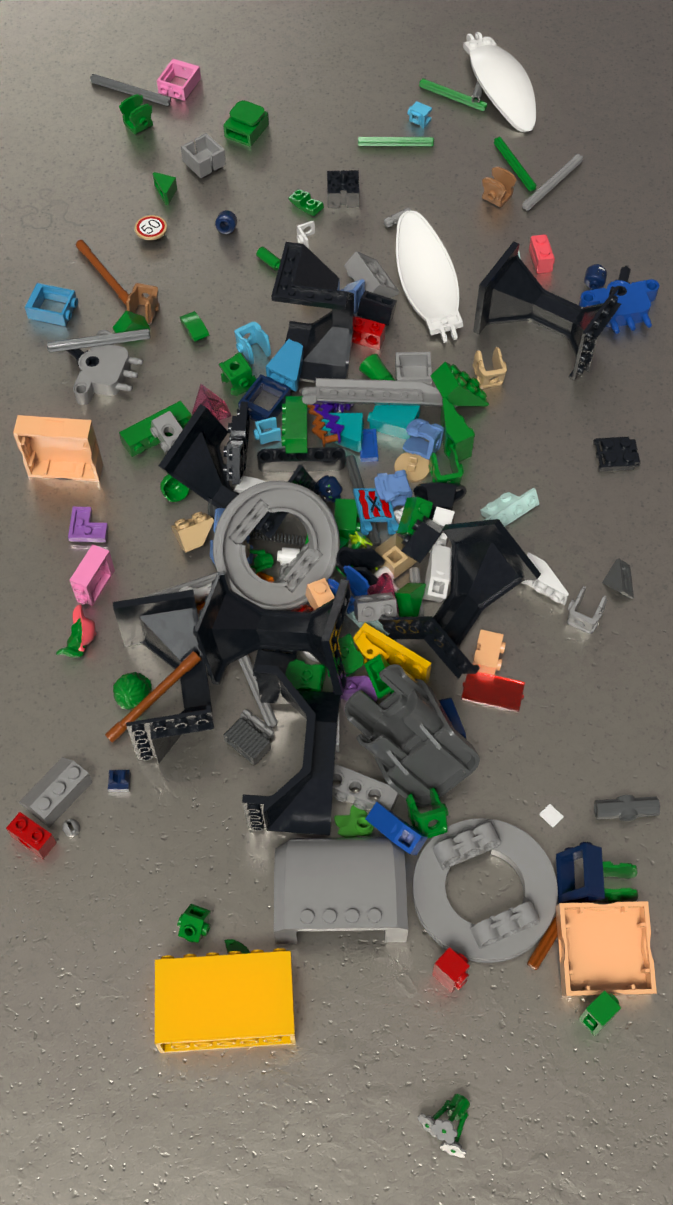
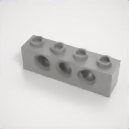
(162, 425)
(368, 787)

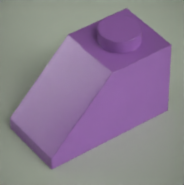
(358, 683)

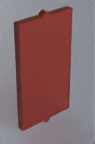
(493, 691)

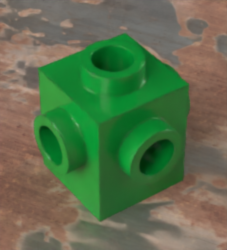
(194, 923)

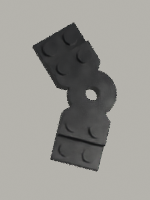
(237, 445)

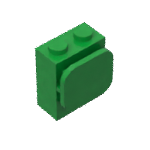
(246, 123)

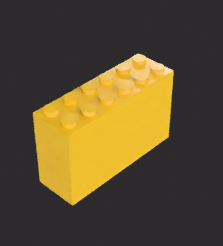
(224, 1001)

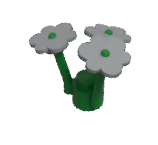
(445, 1130)

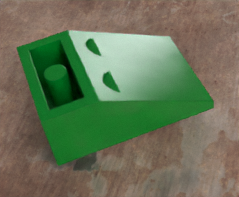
(458, 386)
(456, 432)

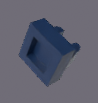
(119, 781)

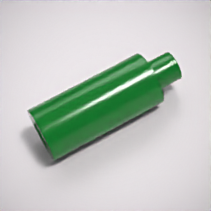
(268, 257)

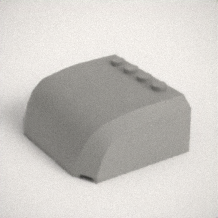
(340, 887)

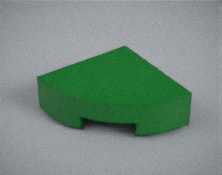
(233, 945)

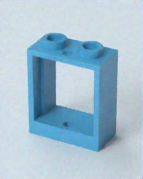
(53, 293)

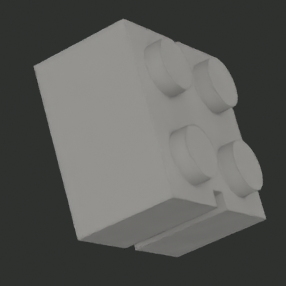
(208, 157)
(413, 366)

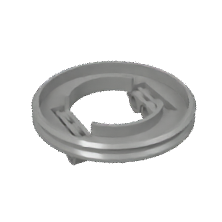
(313, 561)
(506, 933)

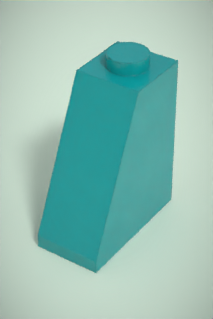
(393, 419)
(353, 432)

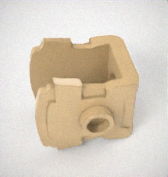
(484, 376)

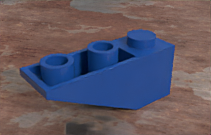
(396, 829)

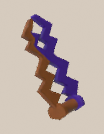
(324, 414)

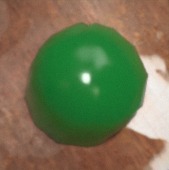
(173, 489)

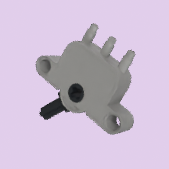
(102, 371)

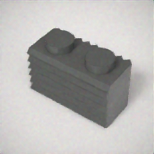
(247, 740)

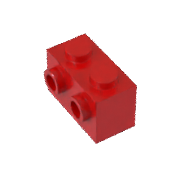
(451, 970)

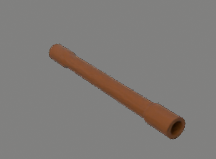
(86, 251)
(185, 666)

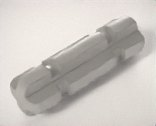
(388, 222)
(259, 725)

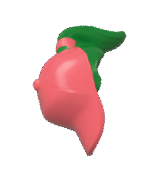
(82, 634)

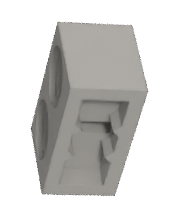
(373, 606)

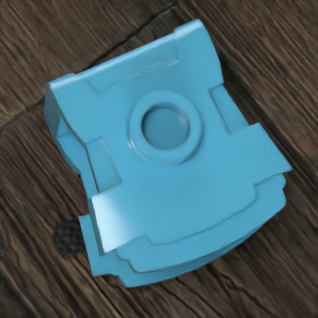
(257, 336)

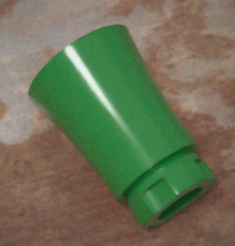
(375, 369)

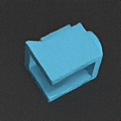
(418, 114)
(267, 431)

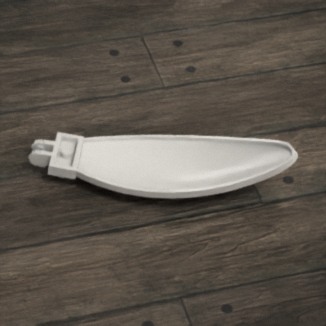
(503, 81)
(427, 275)

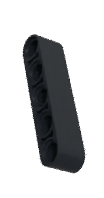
(279, 461)

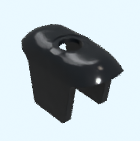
(440, 494)
(362, 561)

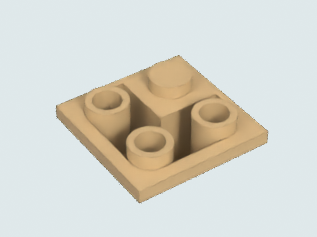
(193, 531)
(394, 558)

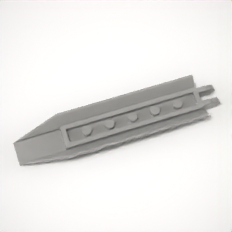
(372, 392)

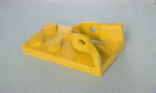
(373, 642)

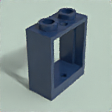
(267, 384)
(593, 874)

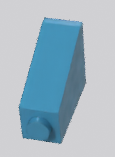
(287, 365)

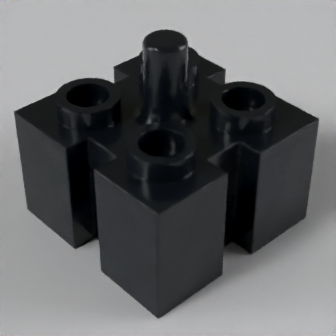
(343, 188)

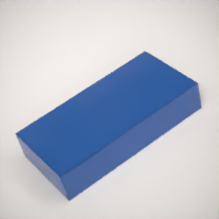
(369, 446)

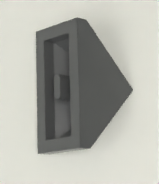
(620, 578)

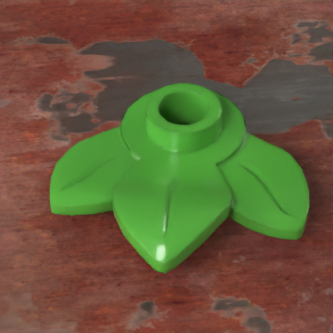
(353, 824)

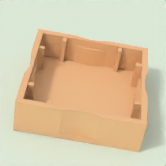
(58, 447)
(605, 949)

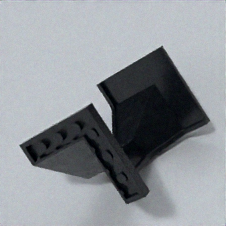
(515, 295)
(328, 341)
(199, 465)
(483, 569)
(236, 627)
(166, 628)
(306, 799)

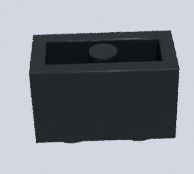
(376, 307)
(422, 538)

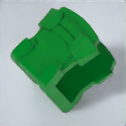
(136, 116)
(238, 373)
(457, 469)
(351, 657)
(306, 676)
(421, 820)
(622, 871)

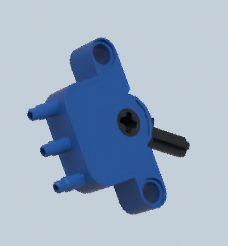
(634, 300)

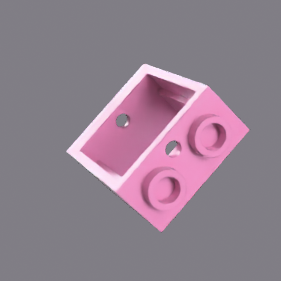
(176, 68)
(92, 575)

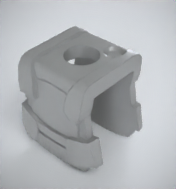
(581, 621)

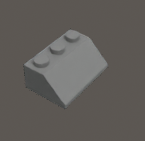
(367, 268)
(56, 791)

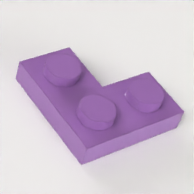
(84, 530)

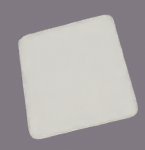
(551, 815)

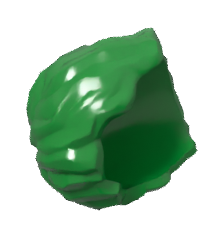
(131, 690)

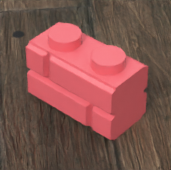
(541, 254)

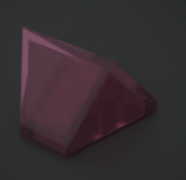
(212, 402)
(383, 585)

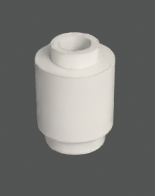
(287, 554)

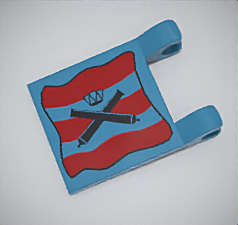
(374, 509)

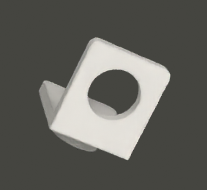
(302, 236)

